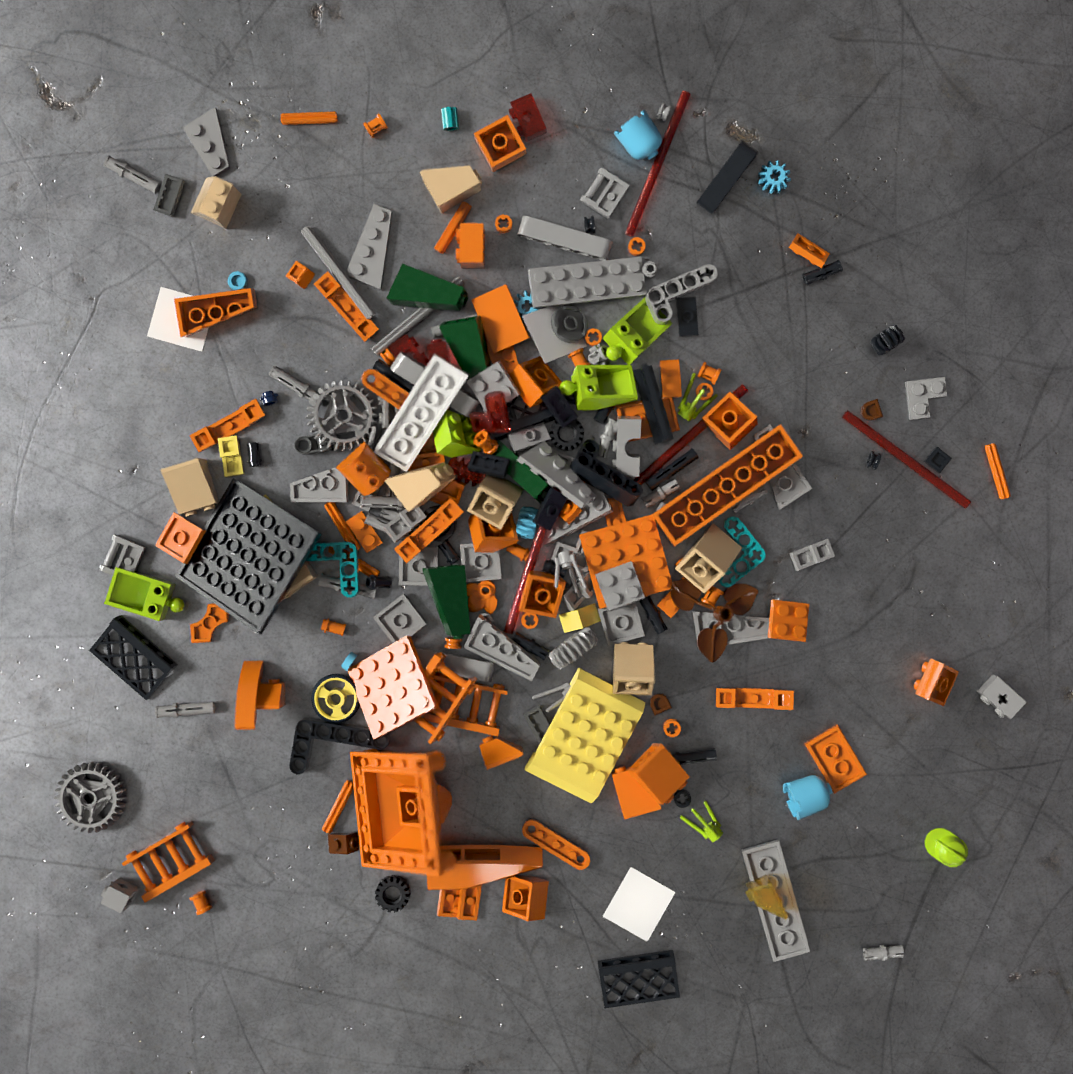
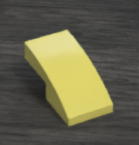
(231, 456)

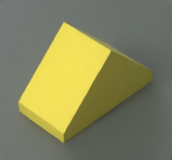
(579, 618)

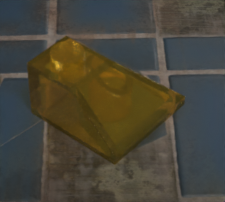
(765, 896)

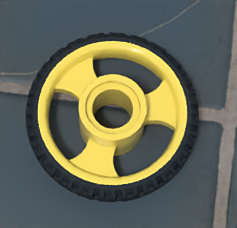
(320, 691)

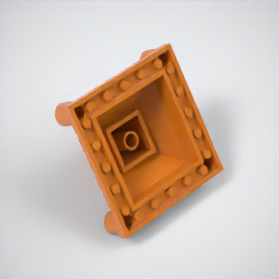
(401, 811)

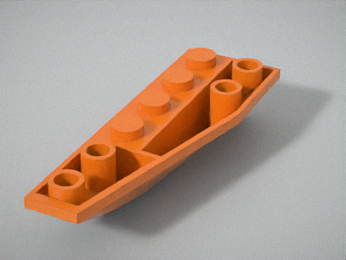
(485, 864)

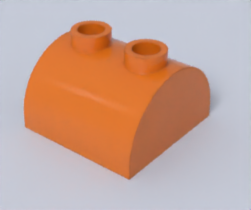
(364, 469)
(540, 594)
(936, 682)

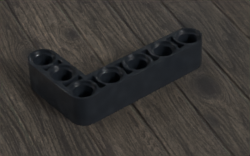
(333, 736)

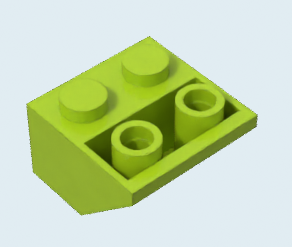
(454, 435)

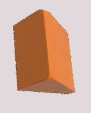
(300, 275)

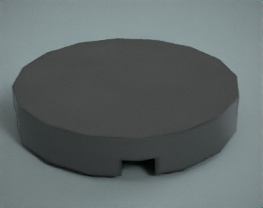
(569, 324)

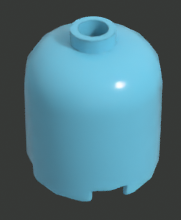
(640, 137)
(807, 796)

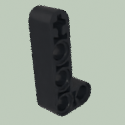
(727, 177)
(603, 476)

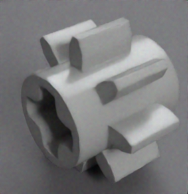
(598, 355)

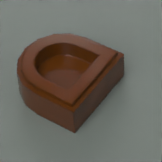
(871, 410)
(659, 703)

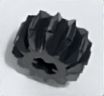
(887, 340)

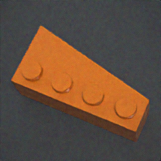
(207, 310)

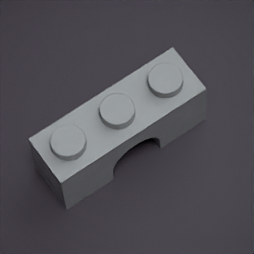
(626, 428)

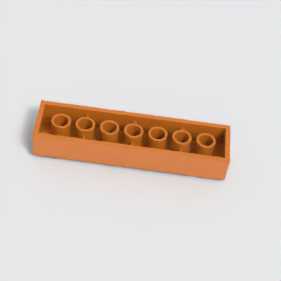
(727, 485)

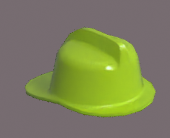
(946, 847)

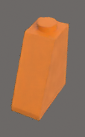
(631, 795)

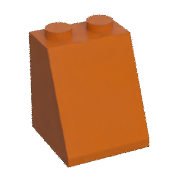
(659, 773)

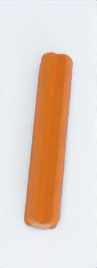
(309, 118)
(454, 224)
(997, 471)
(341, 524)
(363, 566)
(338, 807)

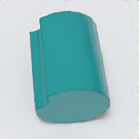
(450, 118)

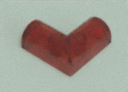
(496, 417)

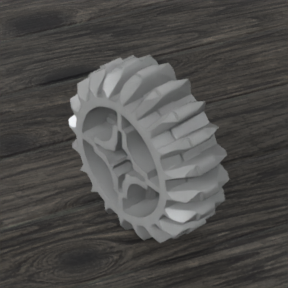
(573, 647)

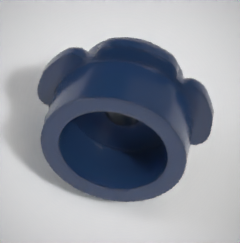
(269, 398)

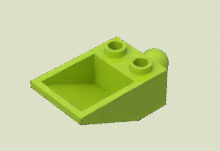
(634, 333)
(600, 386)
(138, 594)

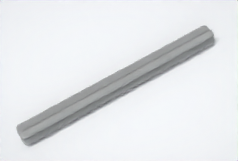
(338, 272)
(407, 325)

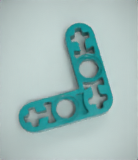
(746, 549)
(340, 555)

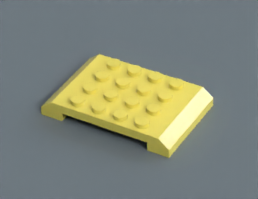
(586, 736)

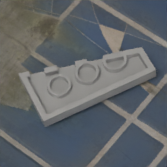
(370, 254)
(549, 464)
(787, 484)
(590, 513)
(738, 629)
(497, 647)

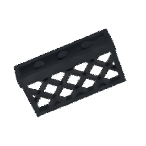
(653, 404)
(524, 422)
(140, 643)
(639, 963)

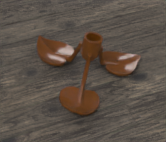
(714, 641)

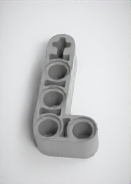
(682, 289)

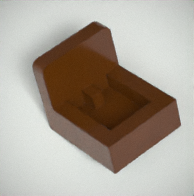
(343, 843)

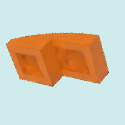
(670, 378)

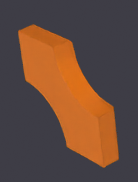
(203, 629)

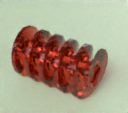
(461, 470)

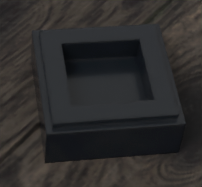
(937, 459)

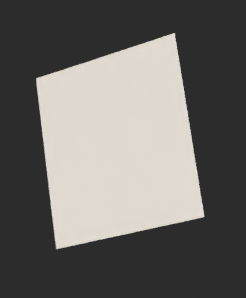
(165, 323)
(547, 342)
(639, 904)

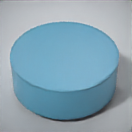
(237, 280)
(349, 661)

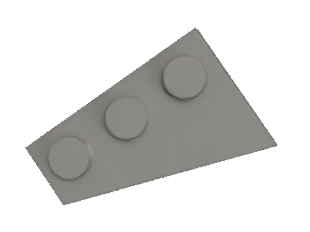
(208, 141)
(321, 487)

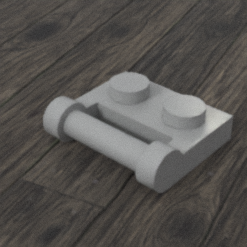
(609, 197)
(129, 557)

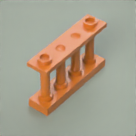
(437, 665)
(471, 723)
(184, 870)

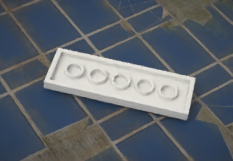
(420, 412)

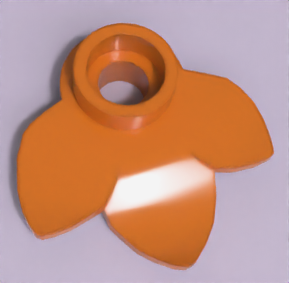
(479, 599)

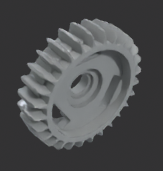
(331, 425)
(103, 792)

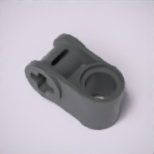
(314, 445)

